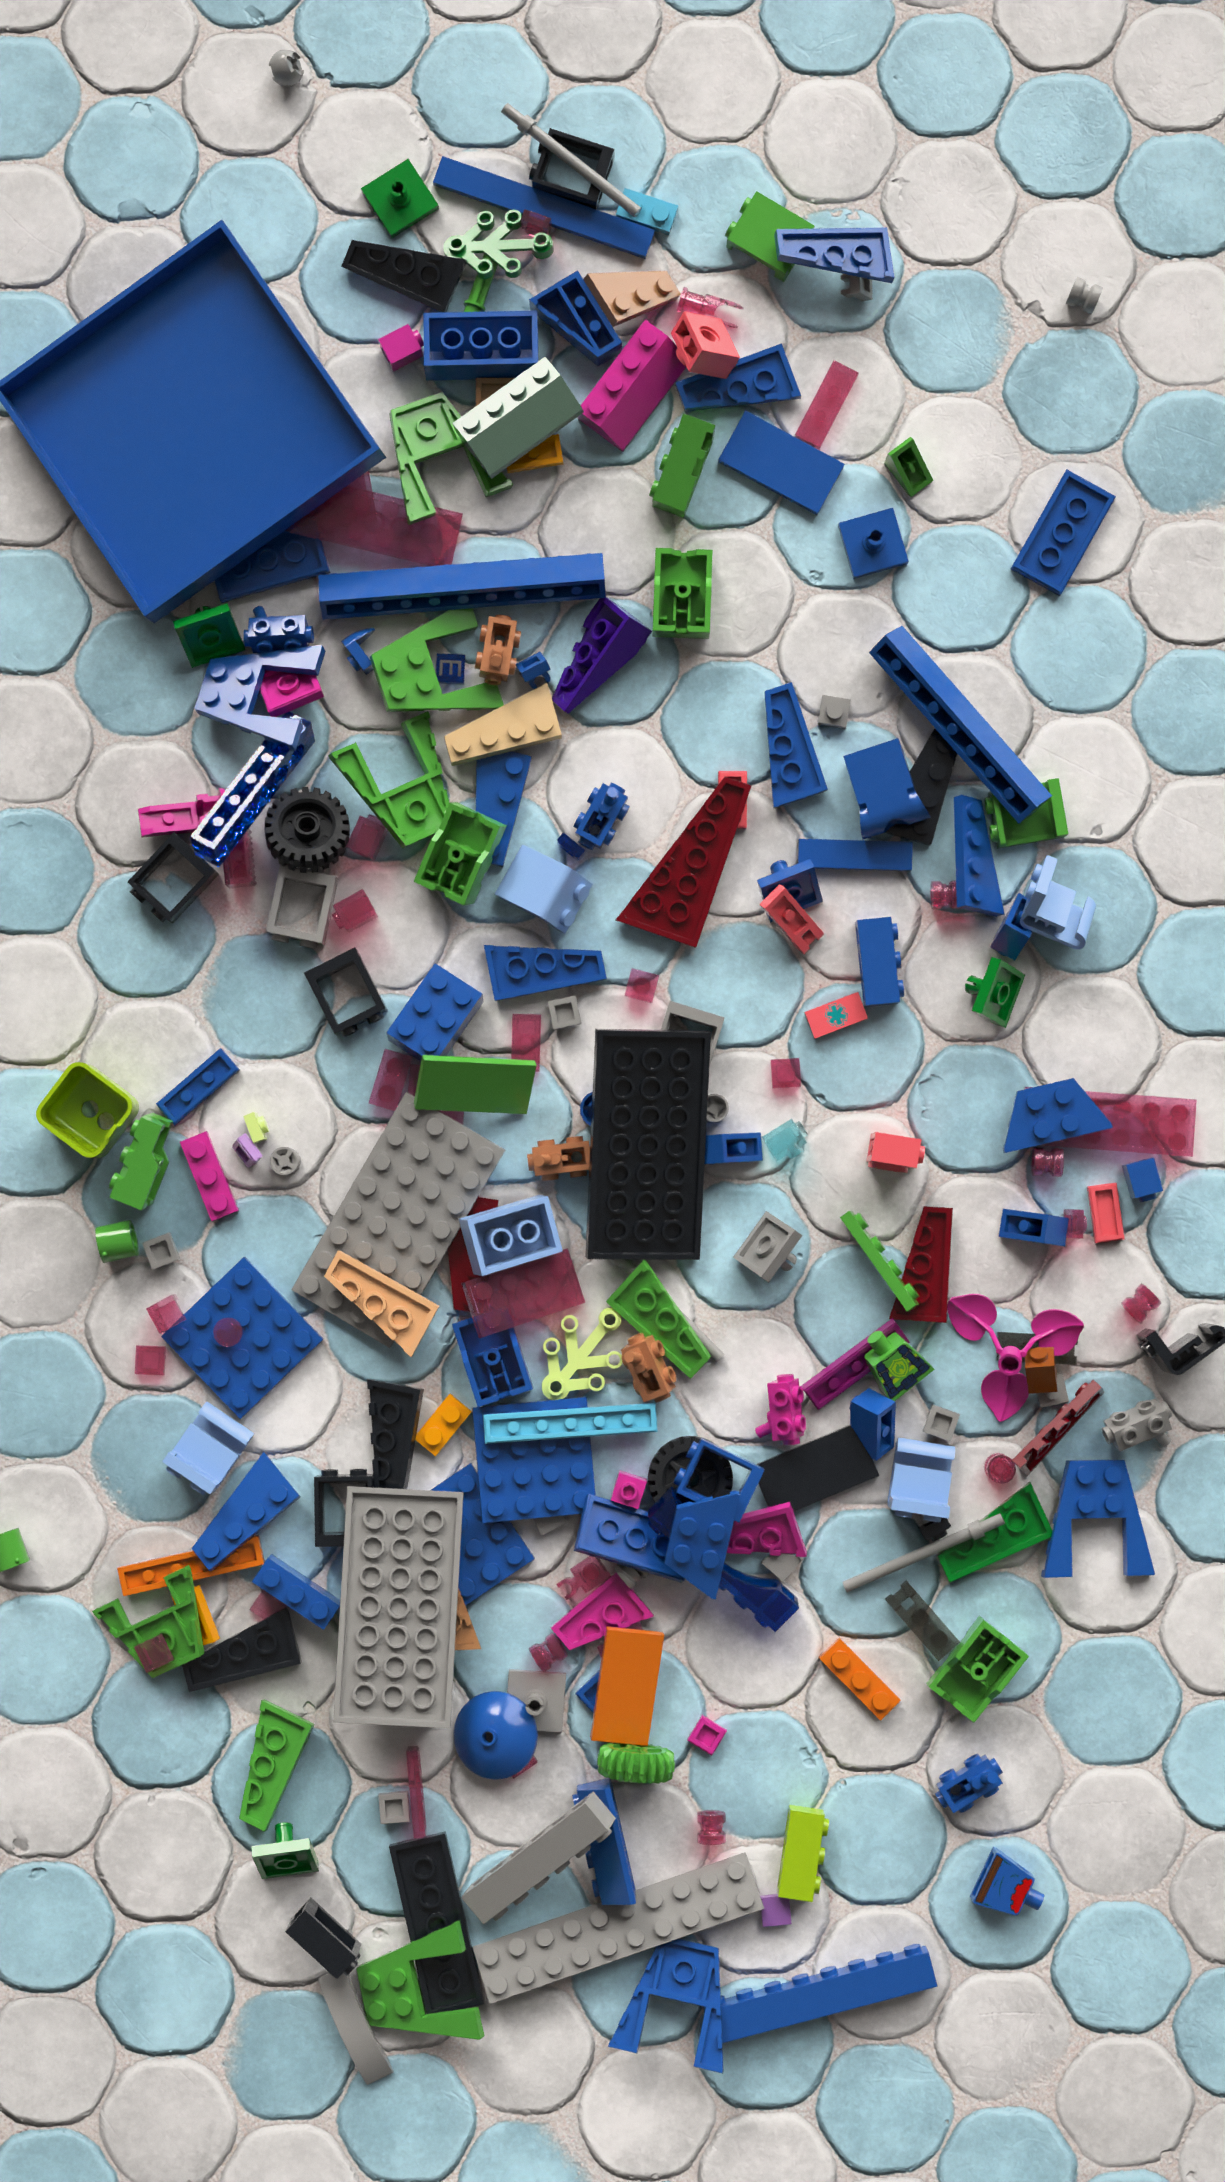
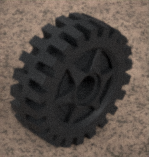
(307, 810)
(713, 1470)

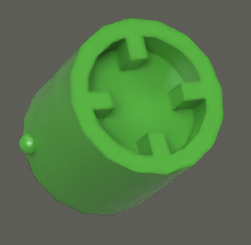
(117, 1241)
(12, 1549)

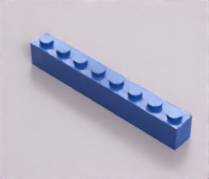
(960, 724)
(826, 1992)

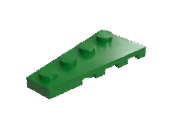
(1023, 1527)

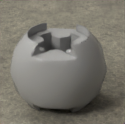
(286, 67)

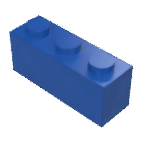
(878, 961)
(297, 1591)

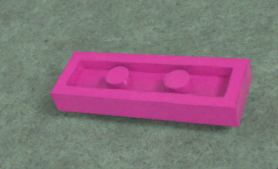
(209, 1176)

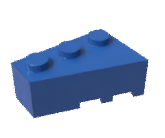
(578, 318)

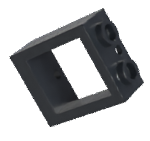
(601, 153)
(142, 894)
(333, 966)
(330, 1539)
(324, 1939)

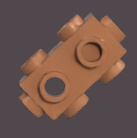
(496, 658)
(552, 1159)
(644, 1360)

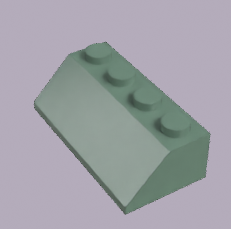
(518, 417)

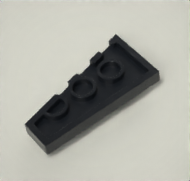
(413, 273)
(931, 779)
(394, 1429)
(251, 1652)

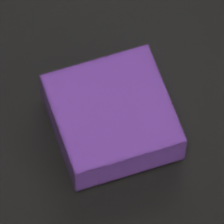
(247, 1150)
(776, 1910)

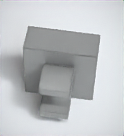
(859, 287)

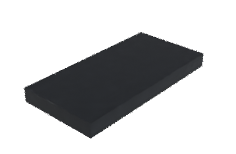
(816, 1469)

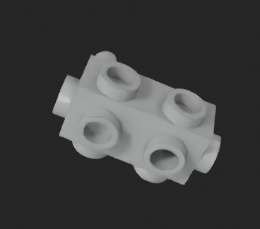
(1140, 1424)

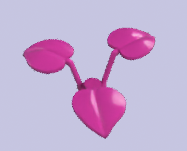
(1005, 1388)

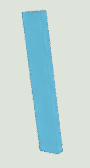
(570, 1423)

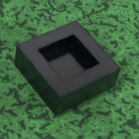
(935, 1530)

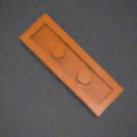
(859, 1679)

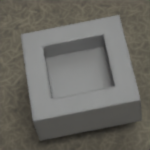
(834, 711)
(564, 1012)
(161, 1250)
(1053, 1398)
(941, 1422)
(394, 1807)

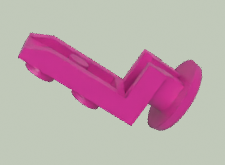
(176, 817)

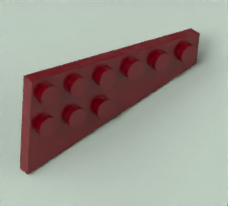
(683, 883)

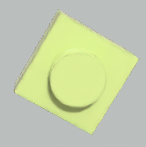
(257, 1127)

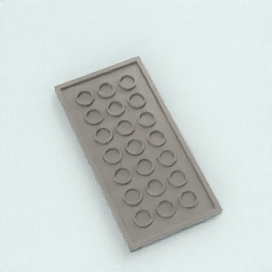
(402, 1207)
(398, 1607)

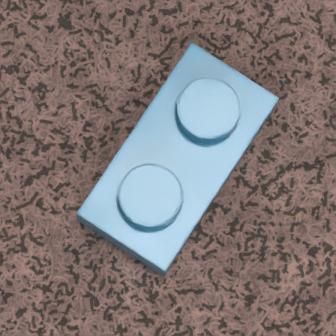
(654, 213)

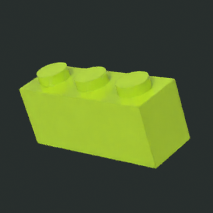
(802, 1853)

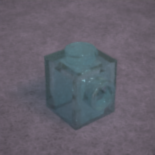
(786, 1140)

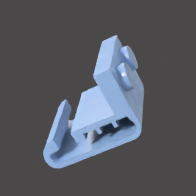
(544, 888)
(1051, 909)
(208, 1449)
(921, 1479)

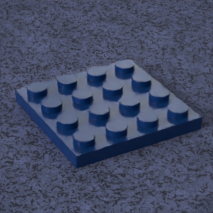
(271, 1342)
(535, 1475)
(487, 1549)

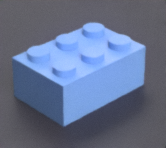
(510, 1235)

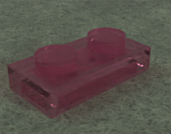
(390, 1079)

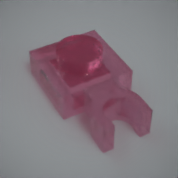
(587, 1575)

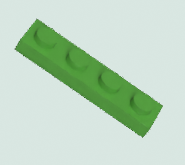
(888, 1269)

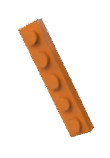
(150, 1573)

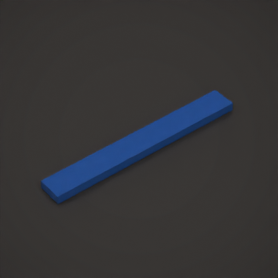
(563, 213)

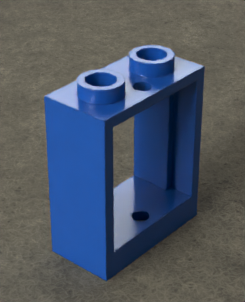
(694, 1454)

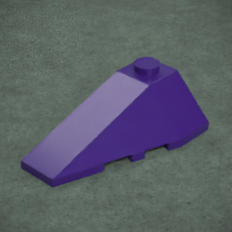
(607, 645)

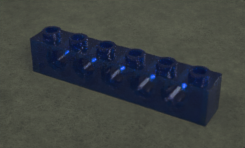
(248, 795)

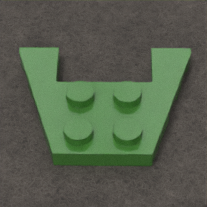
(177, 1623)

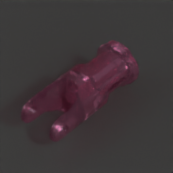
(704, 305)

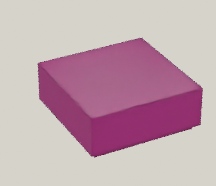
(707, 1735)

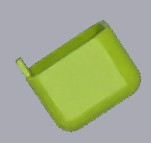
(63, 1113)

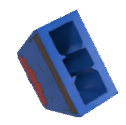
(1005, 1885)

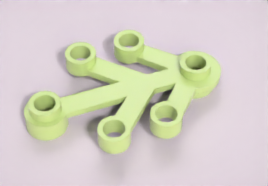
(578, 1358)

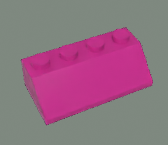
(632, 386)

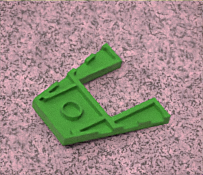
(423, 432)
(408, 675)
(409, 810)
(393, 1991)

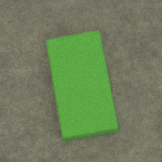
(474, 1084)

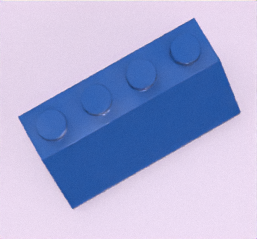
(479, 344)
(610, 1857)

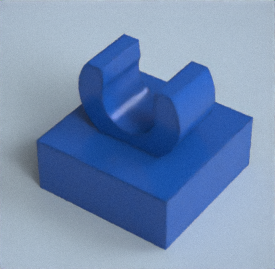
(533, 667)

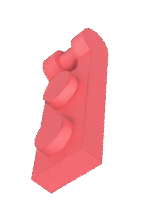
(791, 918)

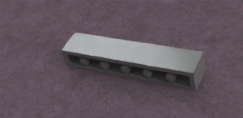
(538, 1858)

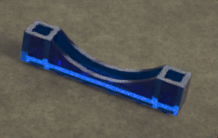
(764, 1597)

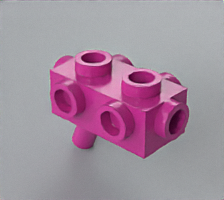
(785, 1412)

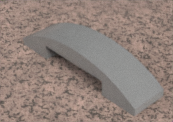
(354, 2028)

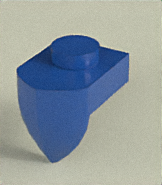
(357, 657)

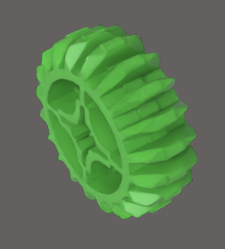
(636, 1763)

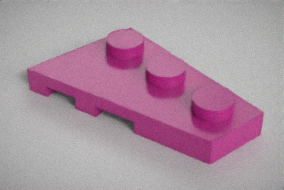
(767, 1531)
(606, 1606)

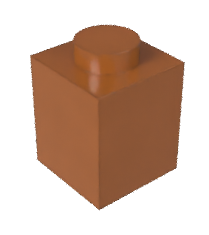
(1041, 1370)

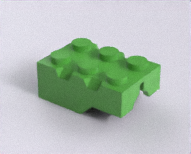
(682, 593)
(460, 853)
(142, 1163)
(977, 1669)

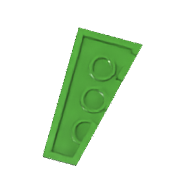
(653, 1312)

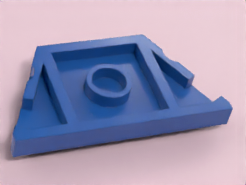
(1051, 1115)
(701, 1540)

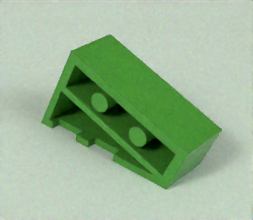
(683, 465)

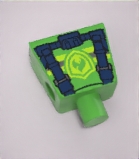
(895, 1364)

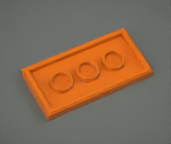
(627, 1686)

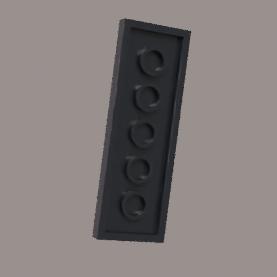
(430, 1903)

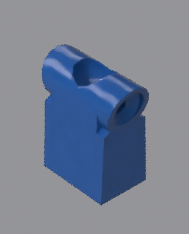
(884, 788)

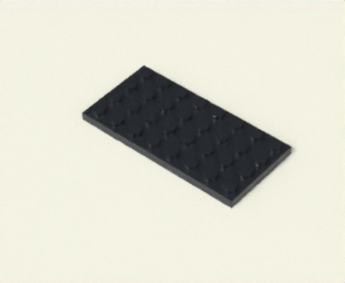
(647, 1144)

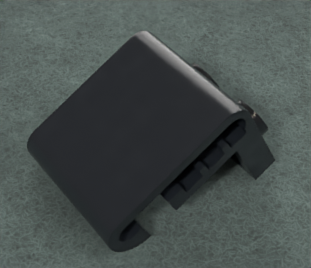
(1181, 1354)

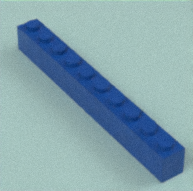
(462, 586)

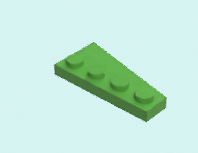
(274, 1758)

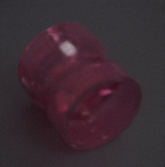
(943, 894)
(1046, 1161)
(1143, 1301)
(1003, 1470)
(542, 1655)
(711, 1827)

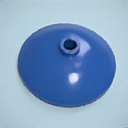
(512, 1731)

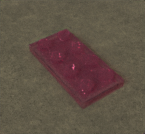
(522, 1293)

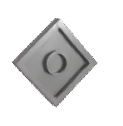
(768, 1247)
(542, 1695)

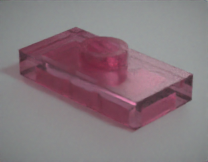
(526, 1038)

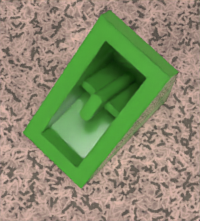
(908, 467)

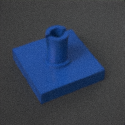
(873, 543)
(798, 880)

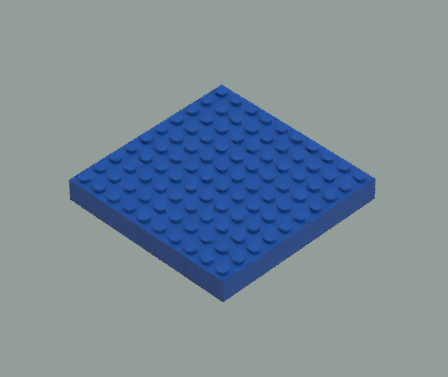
(188, 422)

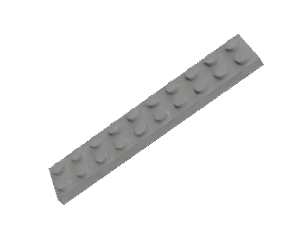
(613, 1932)

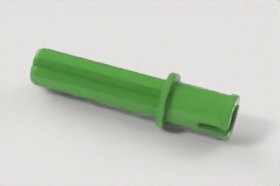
(479, 291)

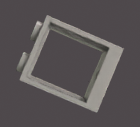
(316, 879)
(695, 1015)

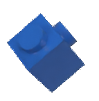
(1142, 1179)

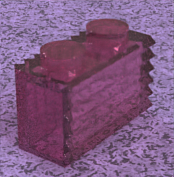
(239, 864)

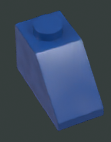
(1011, 935)
(733, 1148)
(1033, 1227)
(874, 1422)

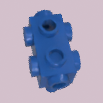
(277, 632)
(605, 808)
(976, 1779)

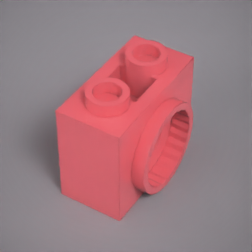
(704, 345)
(894, 1152)

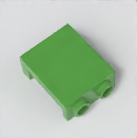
(756, 231)
(1043, 825)

